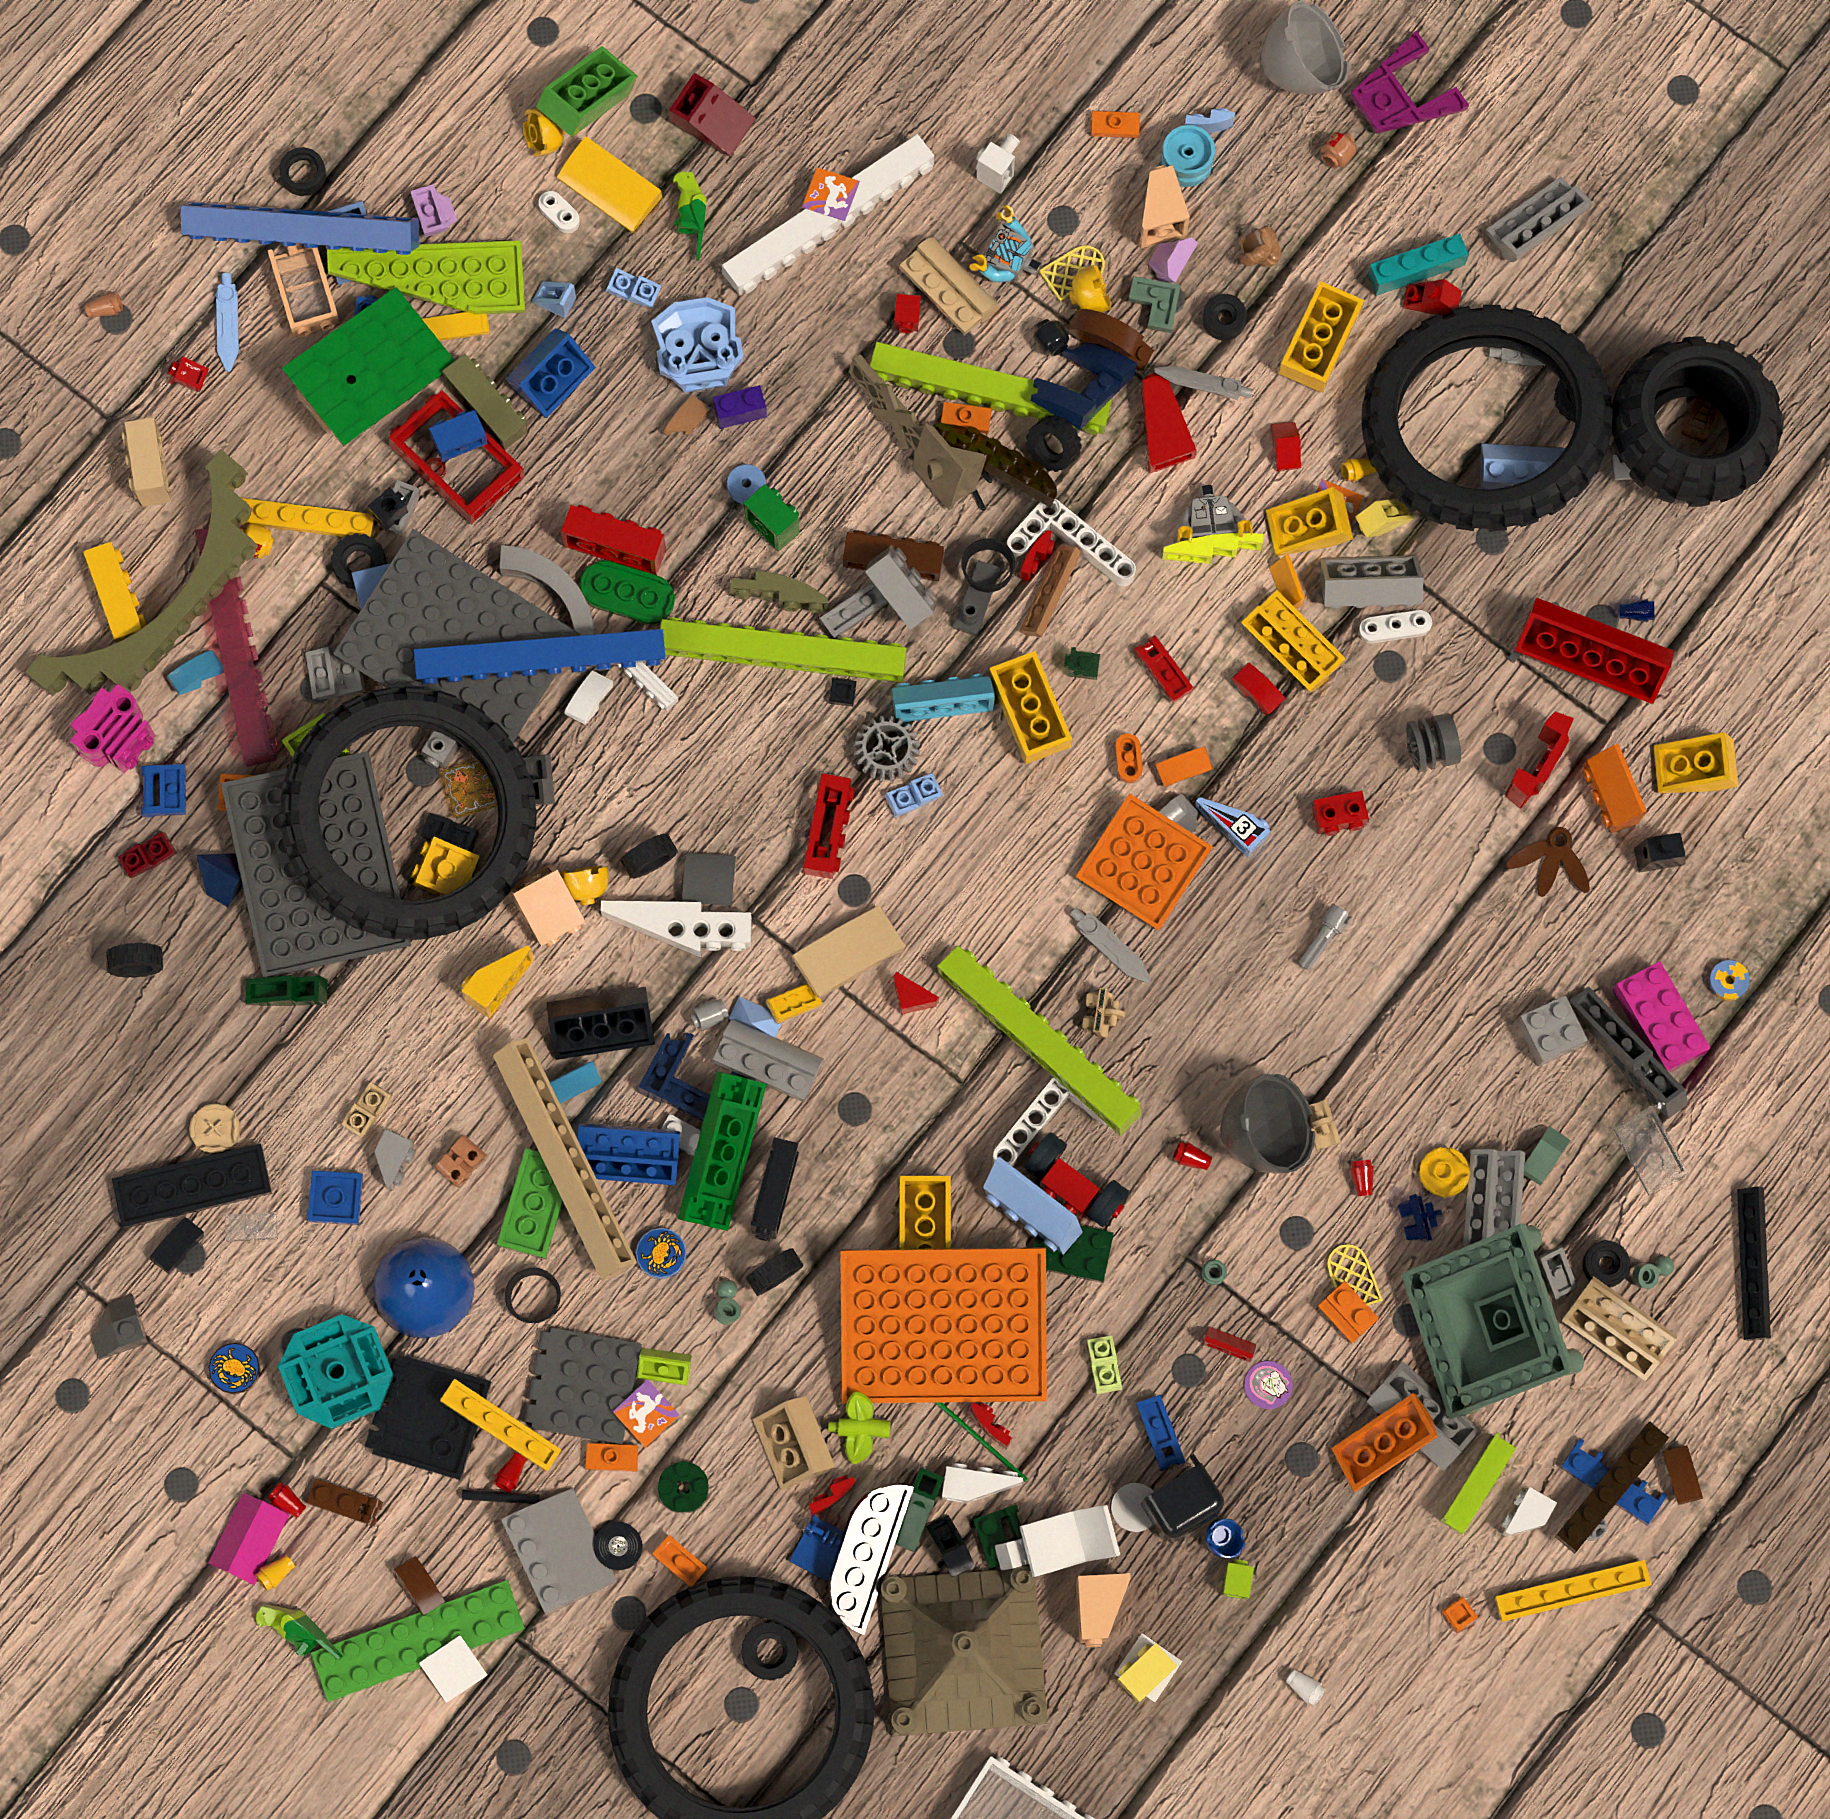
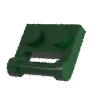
(992, 1533)

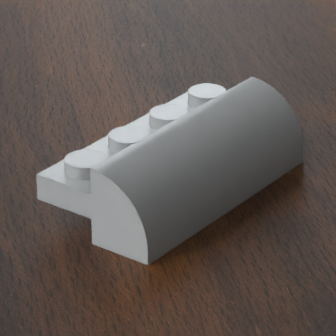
(1538, 219)
(768, 1060)
(1493, 1193)

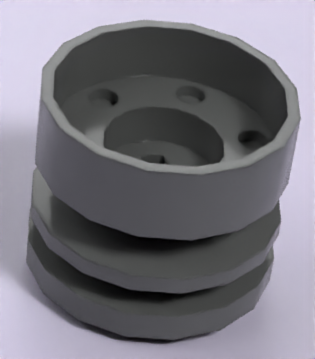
(1438, 741)

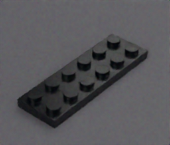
(191, 1186)

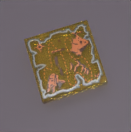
(469, 789)

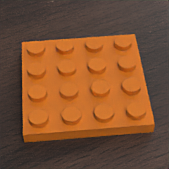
(1144, 861)

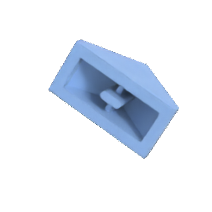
(555, 297)

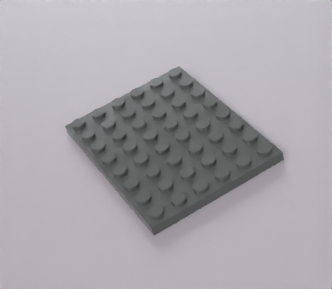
(442, 602)
(286, 919)

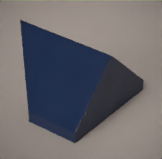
(220, 876)

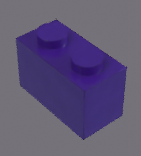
(740, 407)

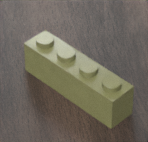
(480, 395)

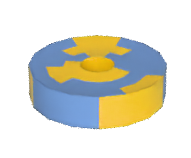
(1736, 972)

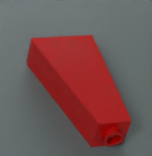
(1165, 428)

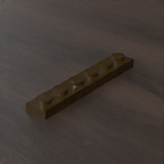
(1611, 1487)

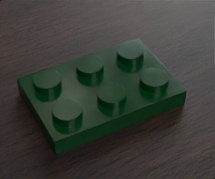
(1085, 1258)

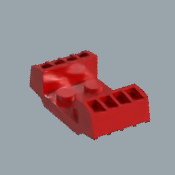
(1556, 736)

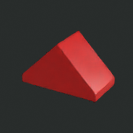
(1286, 446)
(912, 996)

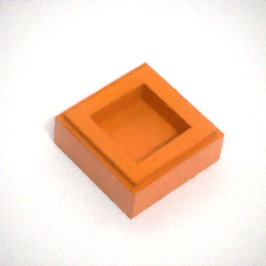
(1459, 1614)

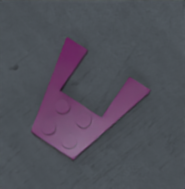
(1386, 102)

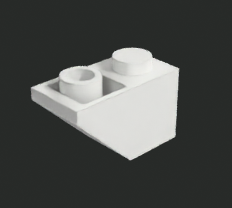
(1531, 1512)

